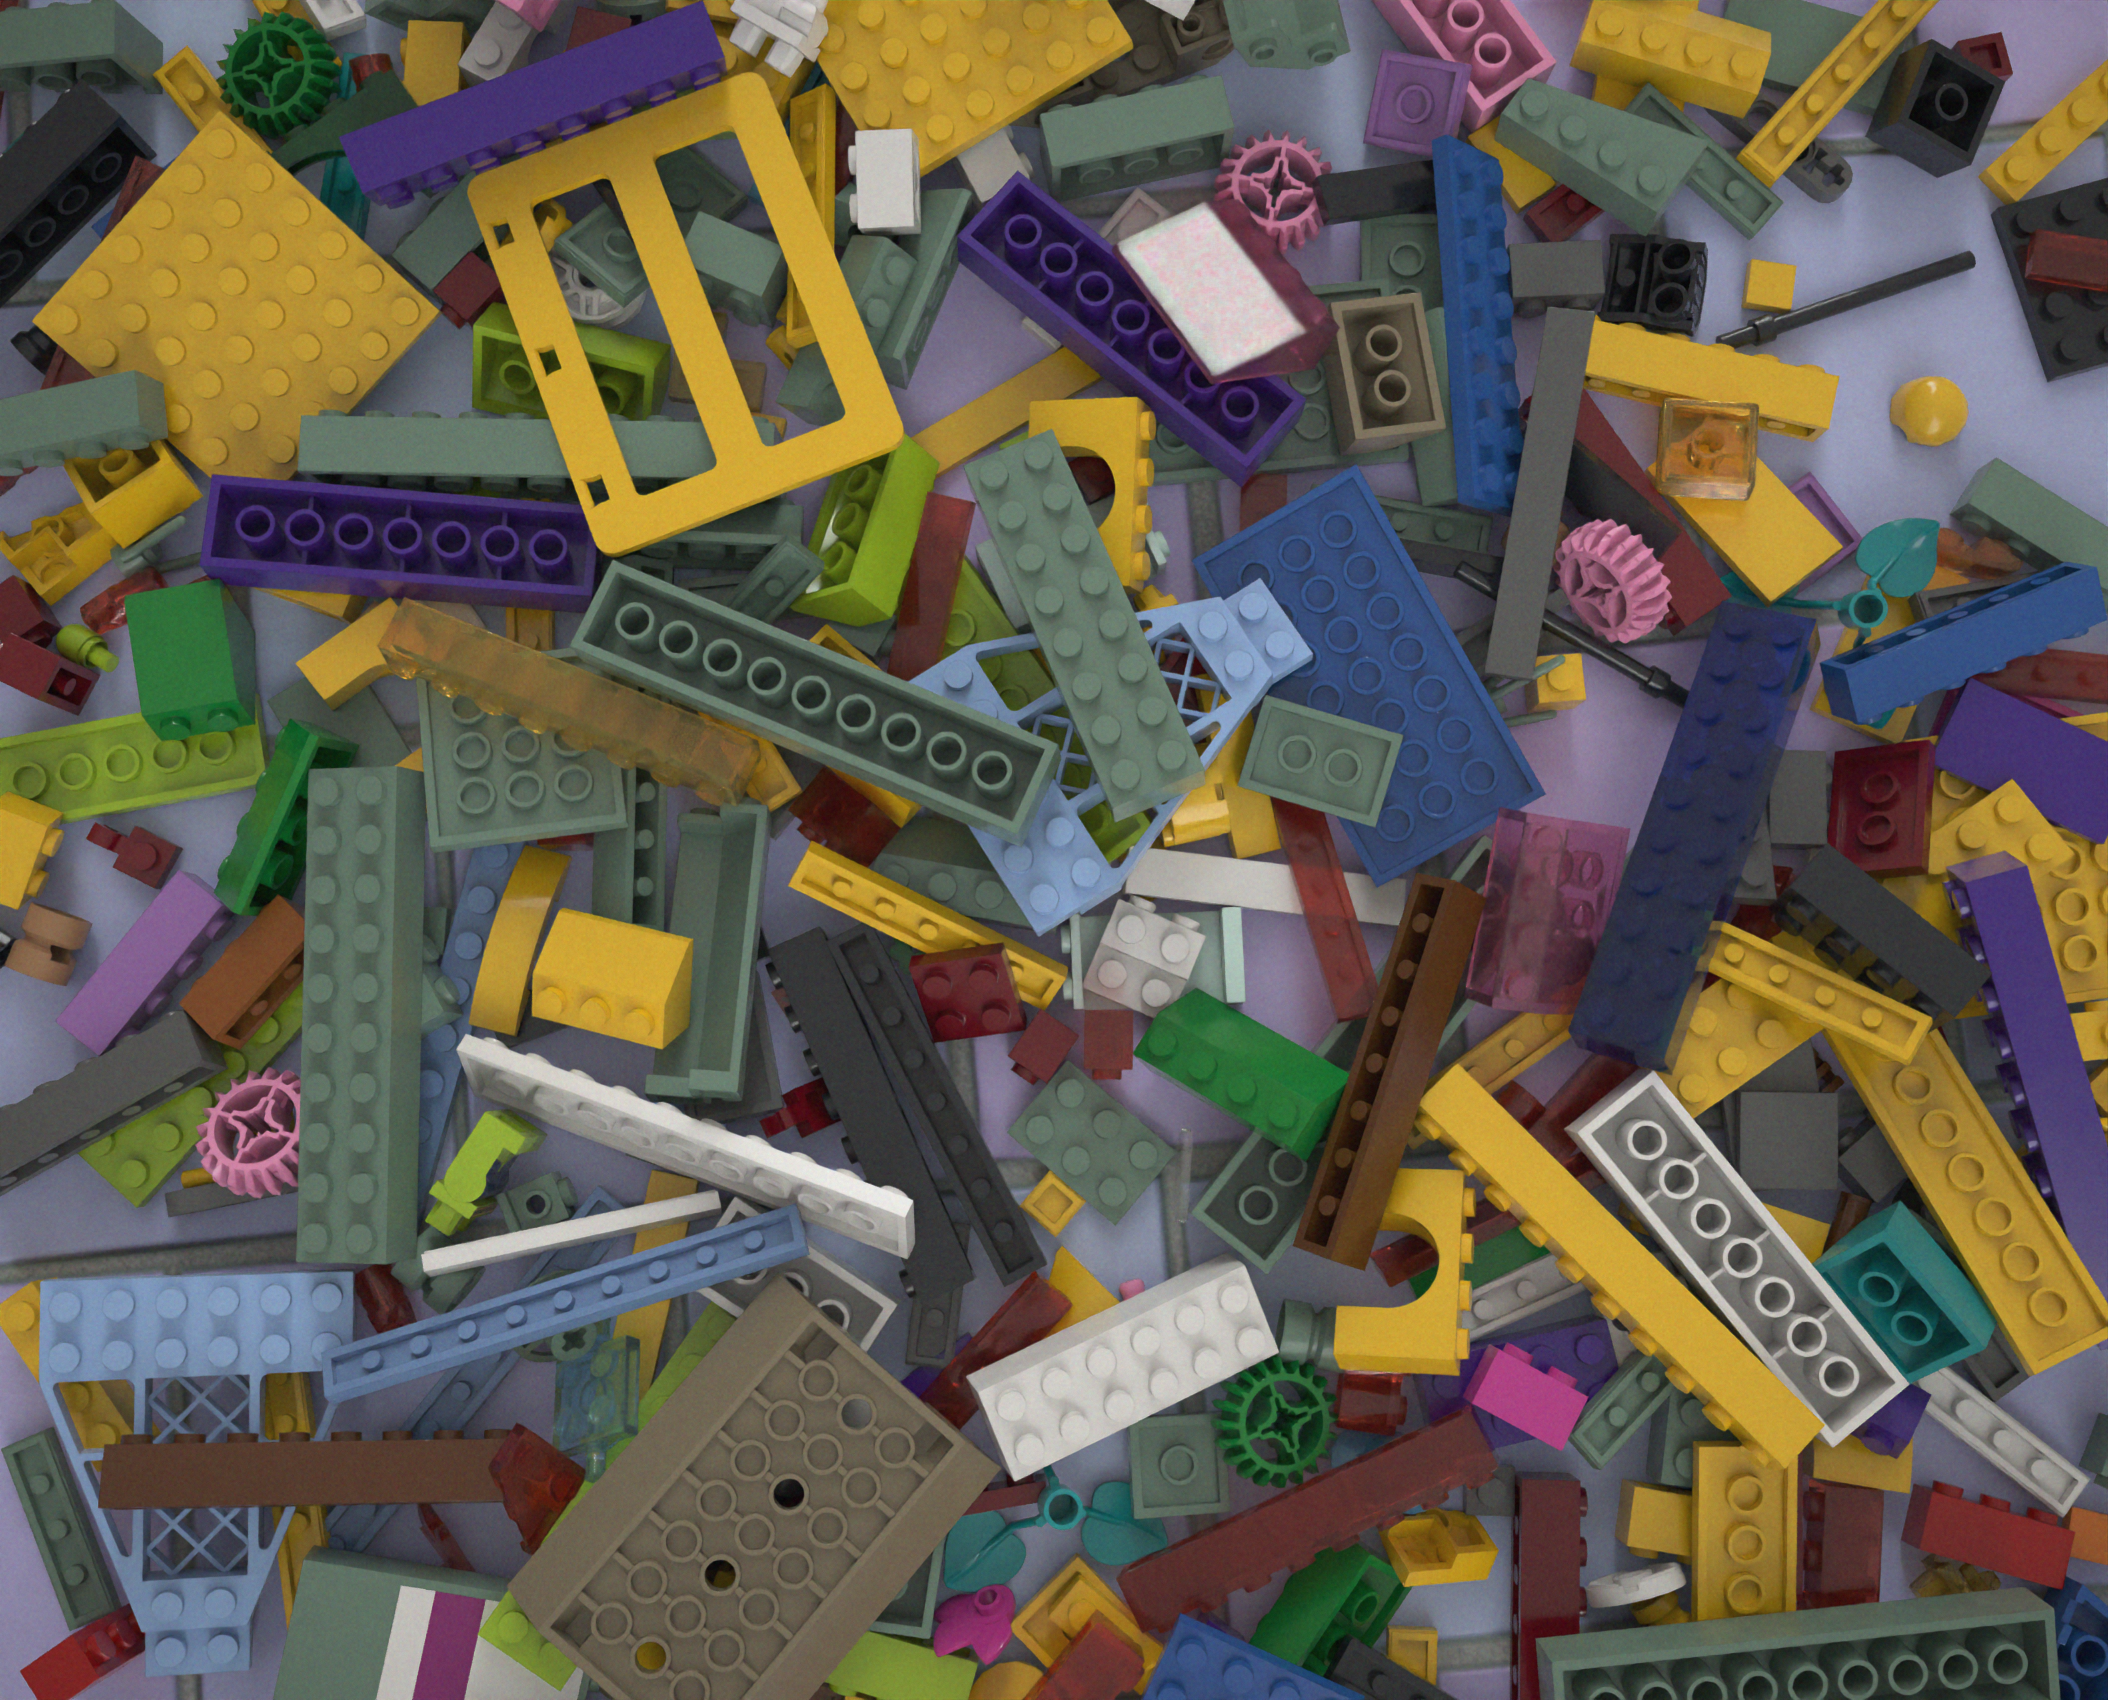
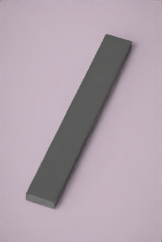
(1539, 494)

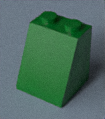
(192, 659)

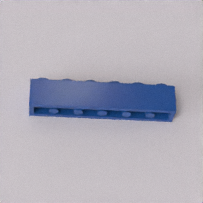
(1963, 642)

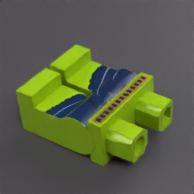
(481, 1169)

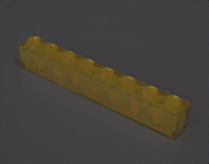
(570, 703)

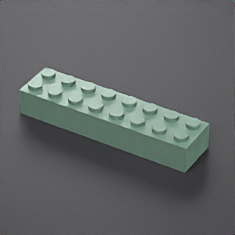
(1085, 626)

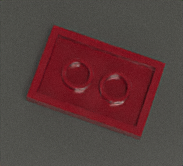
(1884, 807)

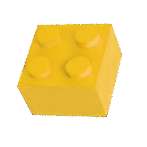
(133, 489)

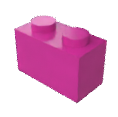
(1525, 1396)

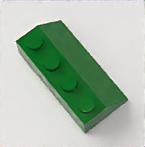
(273, 834)
(1244, 1071)
(1325, 1600)

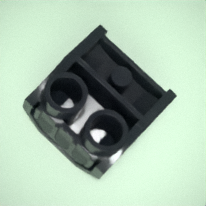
(1655, 282)

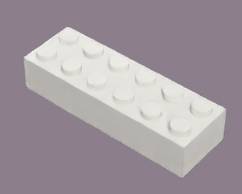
(1122, 1365)

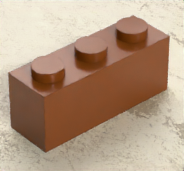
(251, 975)

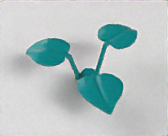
(1898, 559)
(986, 1552)

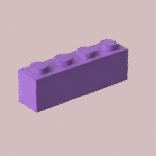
(148, 964)

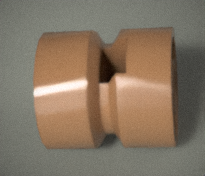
(48, 944)

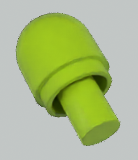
(85, 647)

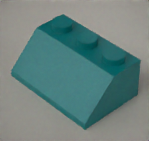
(1907, 1293)

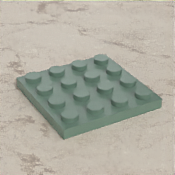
(506, 784)

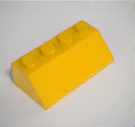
(1675, 51)

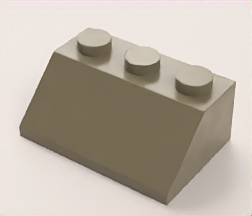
(1382, 374)

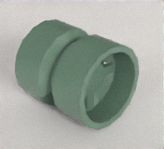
(442, 1291)
(1306, 1334)

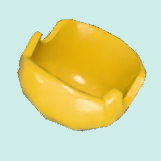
(1929, 410)

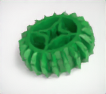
(262, 64)
(1292, 1452)

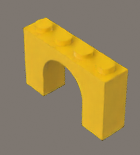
(1121, 435)
(353, 662)
(1428, 1331)

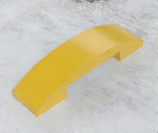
(516, 939)

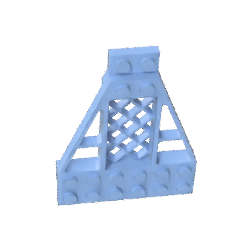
(1059, 868)
(181, 1331)

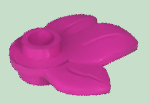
(976, 1620)

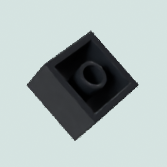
(1935, 108)

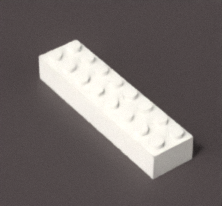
(1735, 1253)

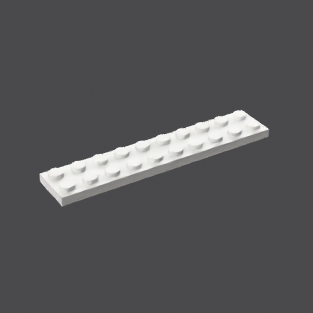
(689, 1146)

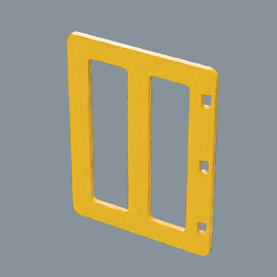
(745, 466)

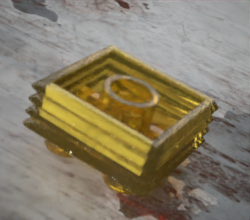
(1731, 437)

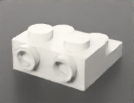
(1144, 957)

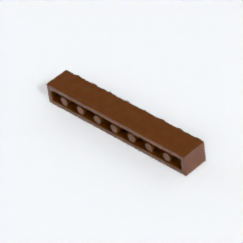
(1390, 1071)
(299, 1471)

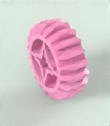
(1256, 188)
(1612, 580)
(249, 1108)

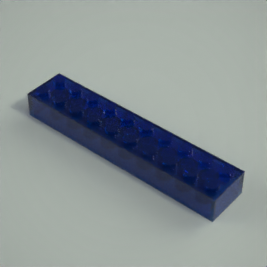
(1696, 837)

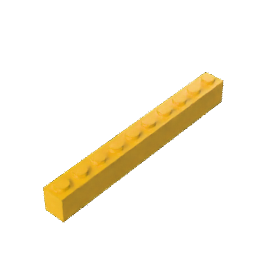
(1617, 1270)

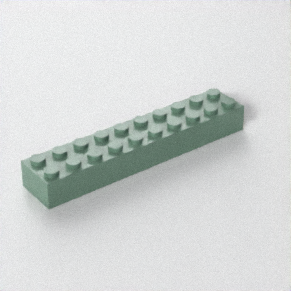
(509, 454)
(817, 703)
(361, 1016)
(1263, 1189)
(1904, 1649)

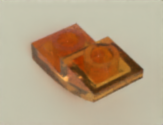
(1980, 560)

